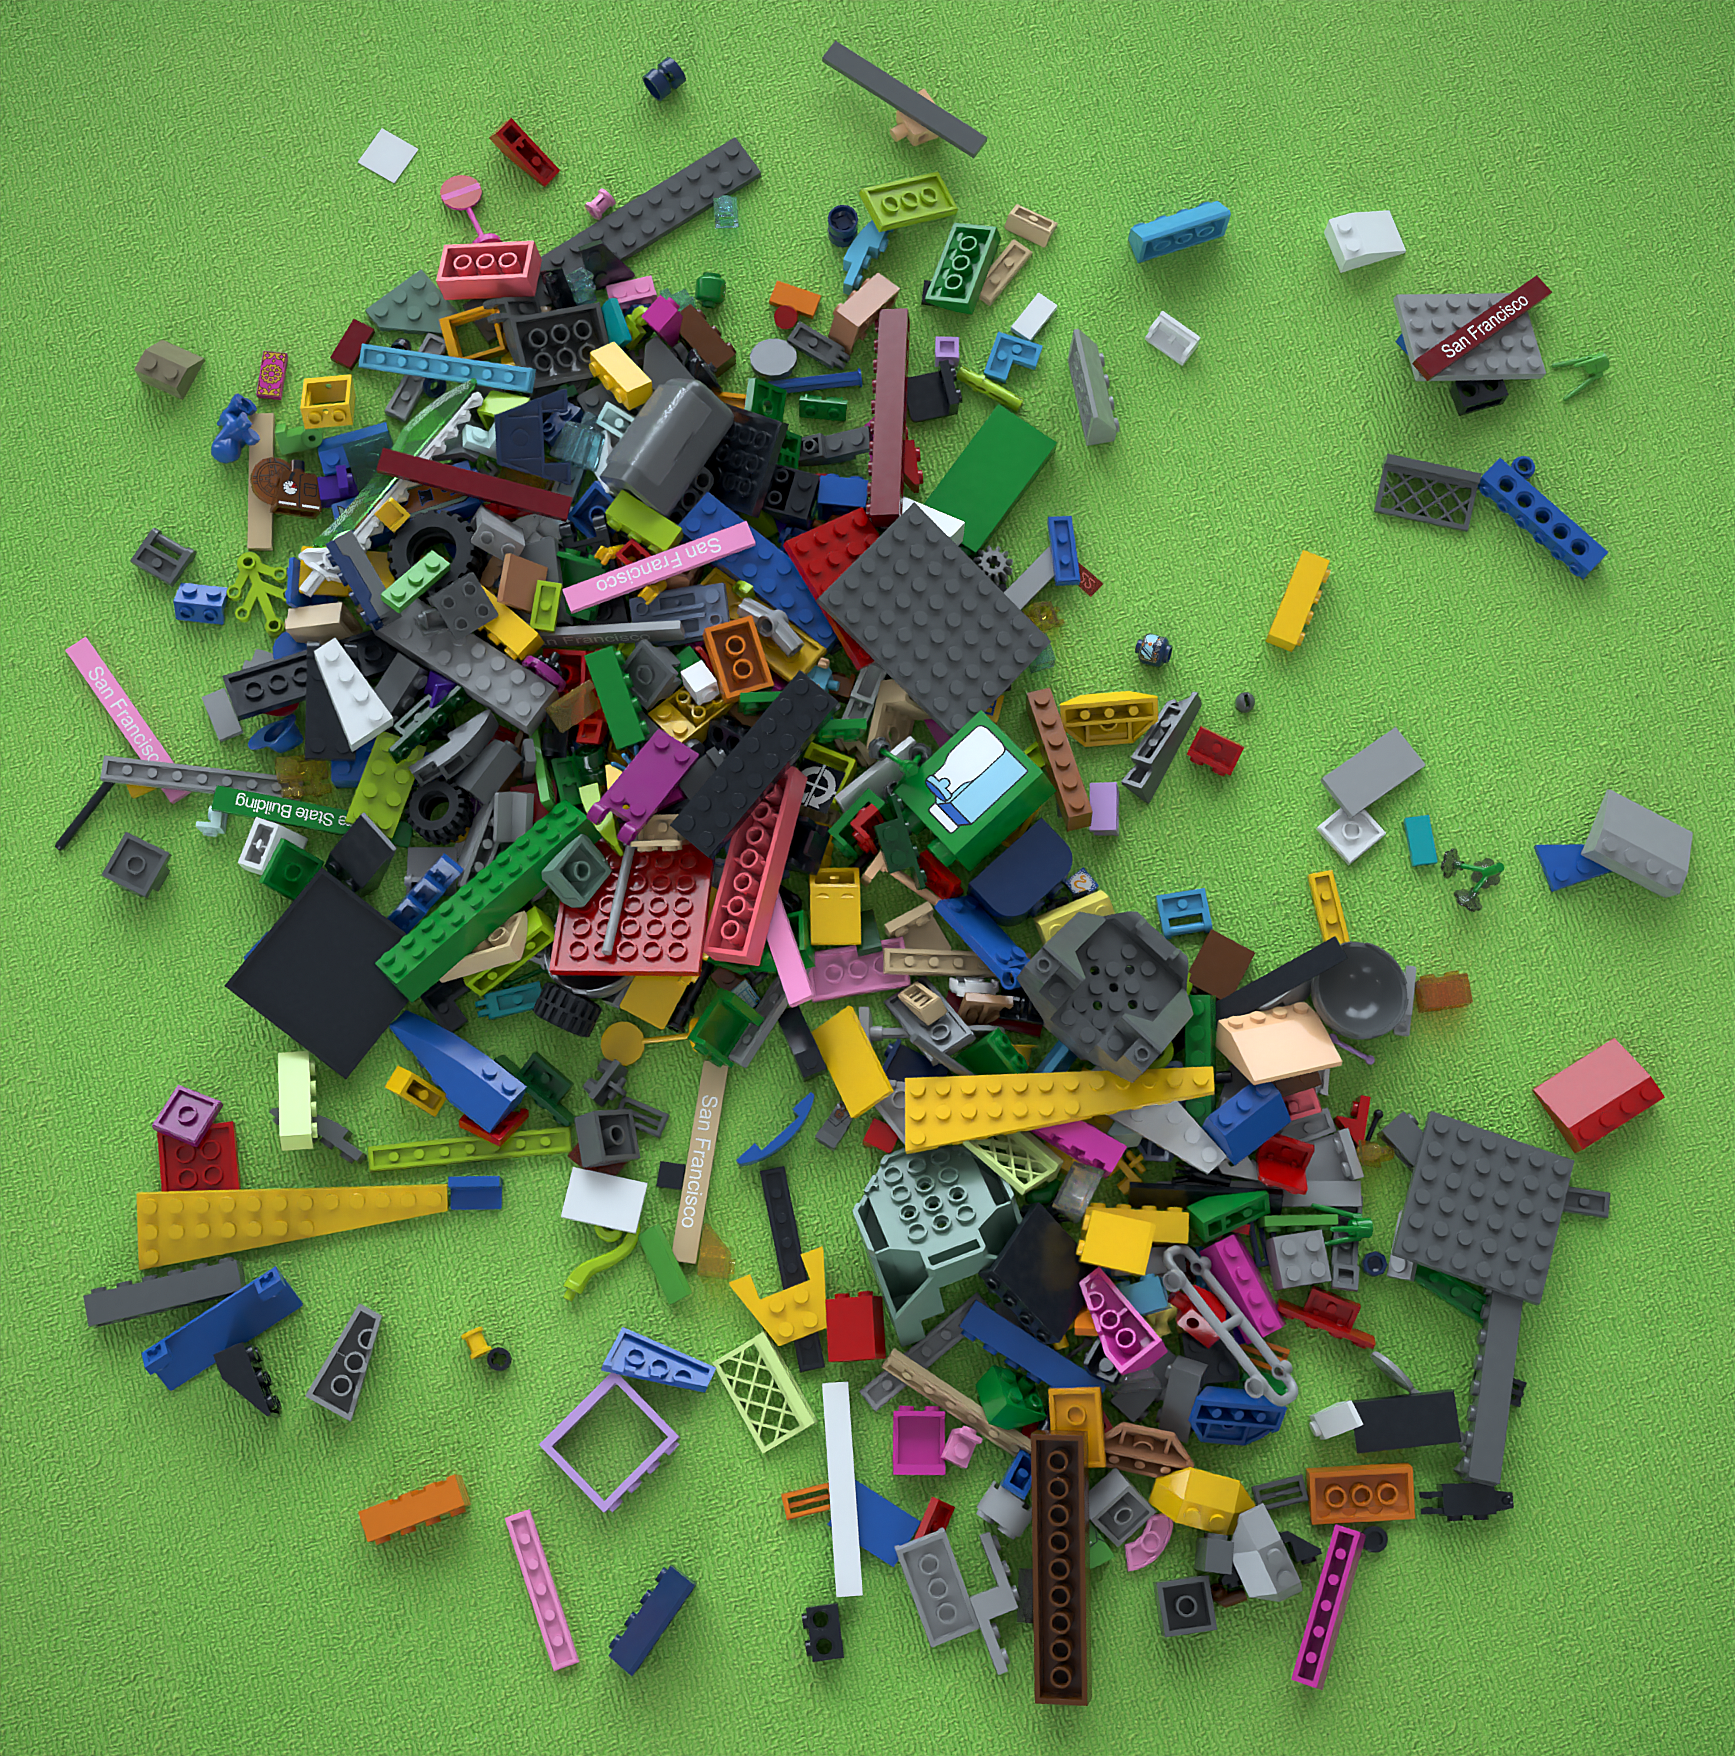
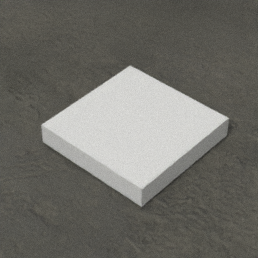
(1350, 836)

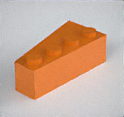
(415, 1508)

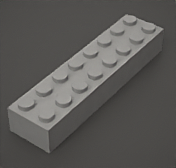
(475, 665)

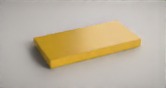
(852, 1062)

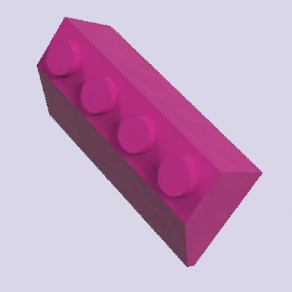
(1244, 1284)

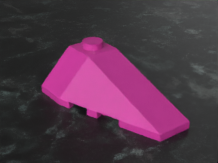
(1121, 1329)

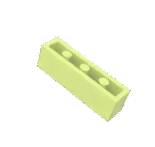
(296, 1100)

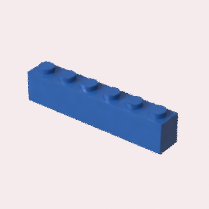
(1023, 1350)

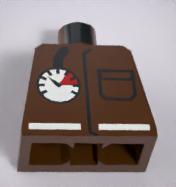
(296, 493)

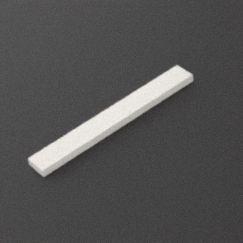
(842, 1489)

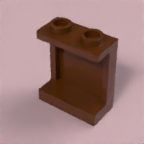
(1219, 966)

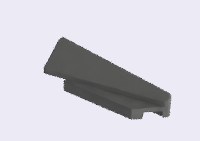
(1160, 746)

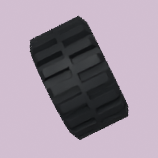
(452, 823)
(567, 1010)

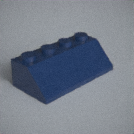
(652, 1620)

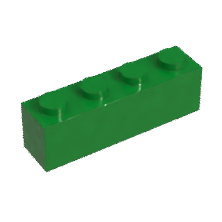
(616, 697)

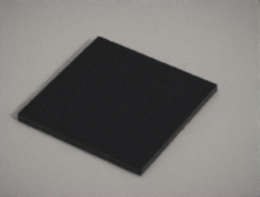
(320, 974)

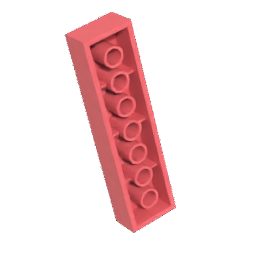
(754, 875)

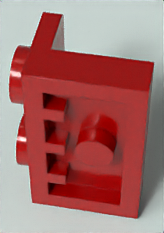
(939, 878)

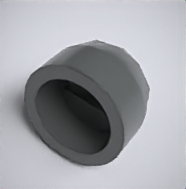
(1240, 702)

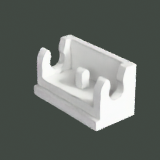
(1172, 338)

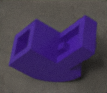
(337, 487)

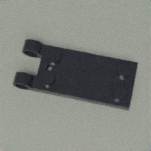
(611, 611)
(323, 729)

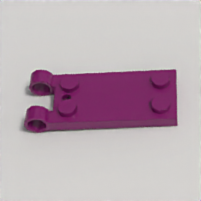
(645, 784)

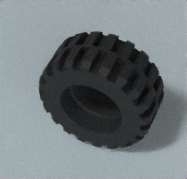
(431, 530)

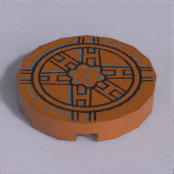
(265, 476)

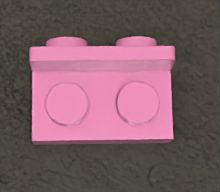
(633, 292)

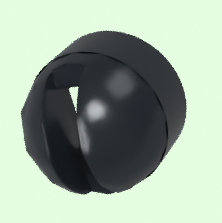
(402, 343)

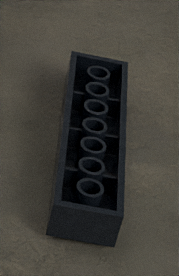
(755, 765)

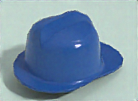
(278, 736)

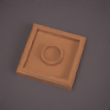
(519, 582)

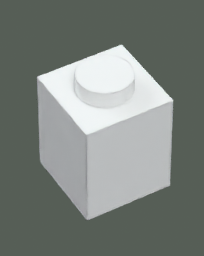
(700, 683)

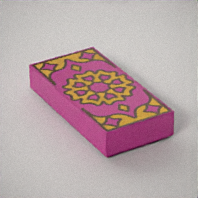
(272, 375)

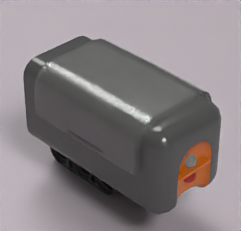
(668, 448)

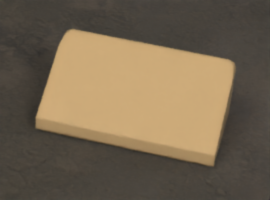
(1030, 225)

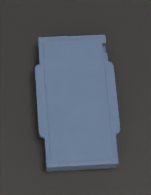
(692, 605)

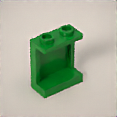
(579, 569)
(842, 830)
(722, 1026)
(991, 1056)

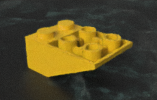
(684, 718)
(835, 907)

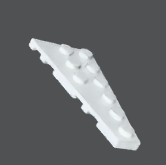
(1173, 1131)

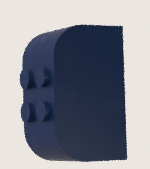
(1023, 876)

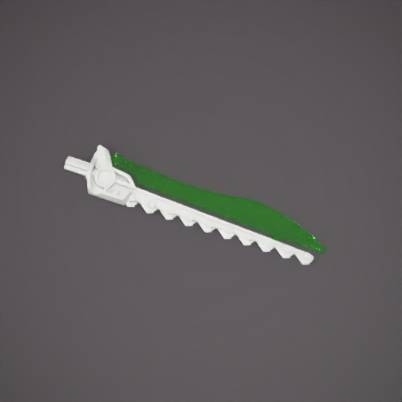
(410, 441)

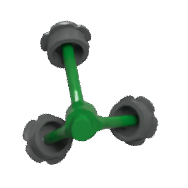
(918, 755)

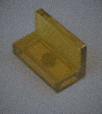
(573, 706)

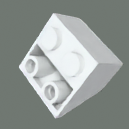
(263, 842)

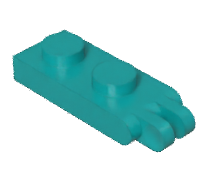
(509, 1001)

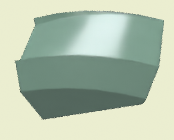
(577, 872)

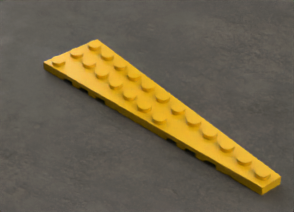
(983, 1106)
(218, 1222)

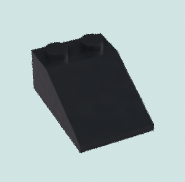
(361, 857)

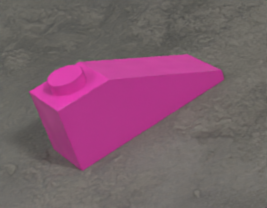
(664, 319)

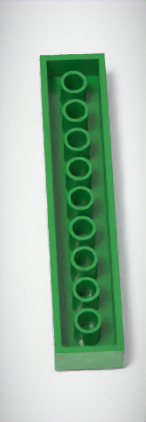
(482, 903)

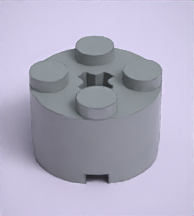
(1006, 1509)

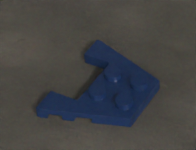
(522, 440)

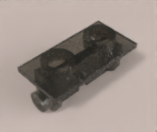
(1025, 1592)

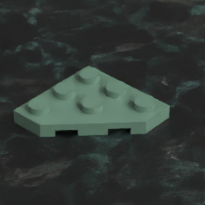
(412, 307)

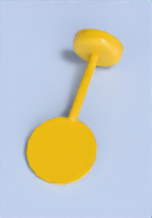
(627, 1043)

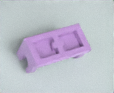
(1105, 808)

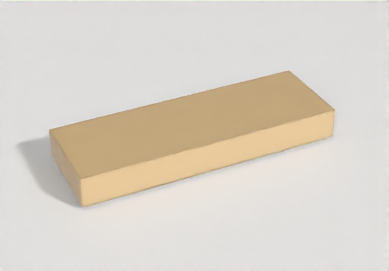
(1004, 270)

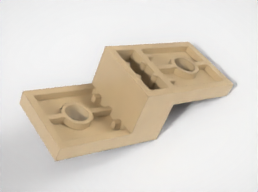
(894, 714)

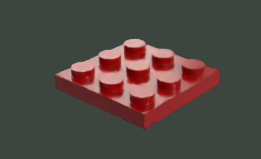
(201, 1168)

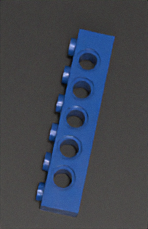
(1539, 506)

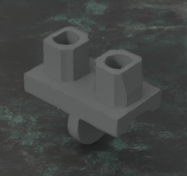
(609, 1084)

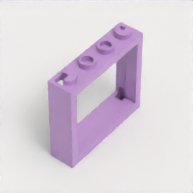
(580, 1412)

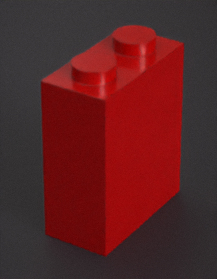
(855, 1327)

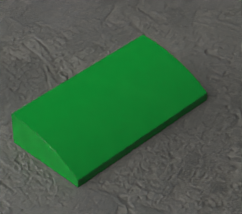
(963, 267)

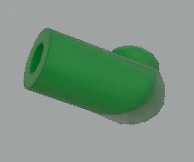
(1043, 1195)

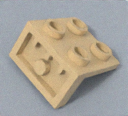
(918, 929)

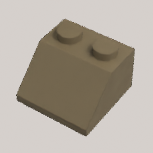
(169, 368)

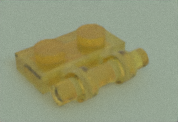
(296, 769)

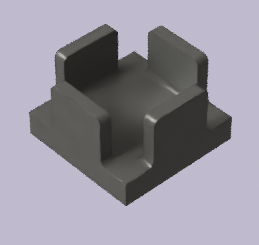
(652, 673)
(137, 866)

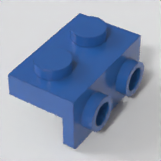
(200, 603)

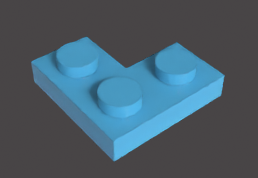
(1010, 350)

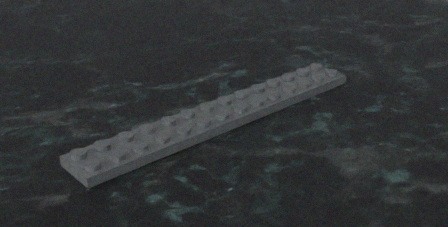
(648, 216)

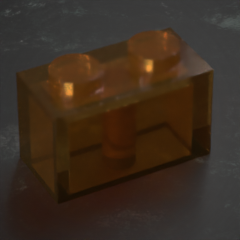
(1442, 992)

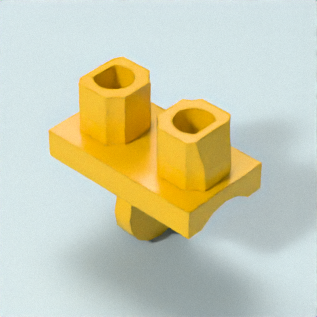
(1127, 1169)

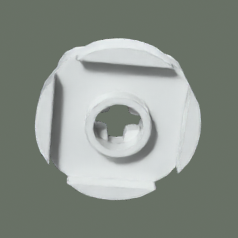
(973, 984)

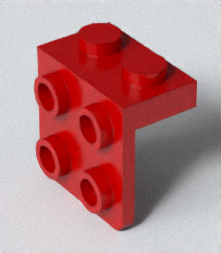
(1283, 1163)

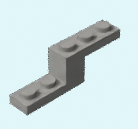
(994, 1602)

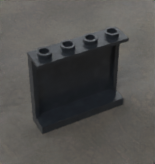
(1040, 1275)

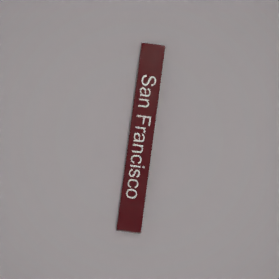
(1481, 328)

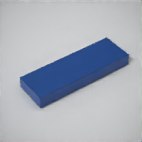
(1063, 550)

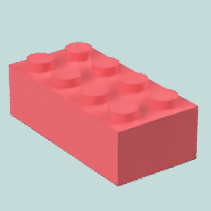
(489, 270)

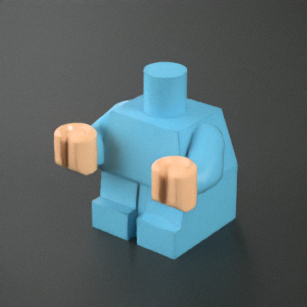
(822, 676)

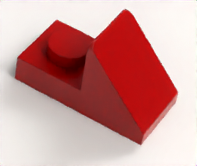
(1357, 1126)

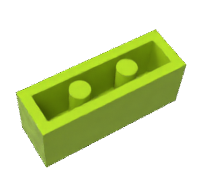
(643, 524)

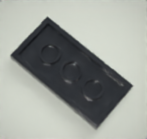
(1407, 1421)

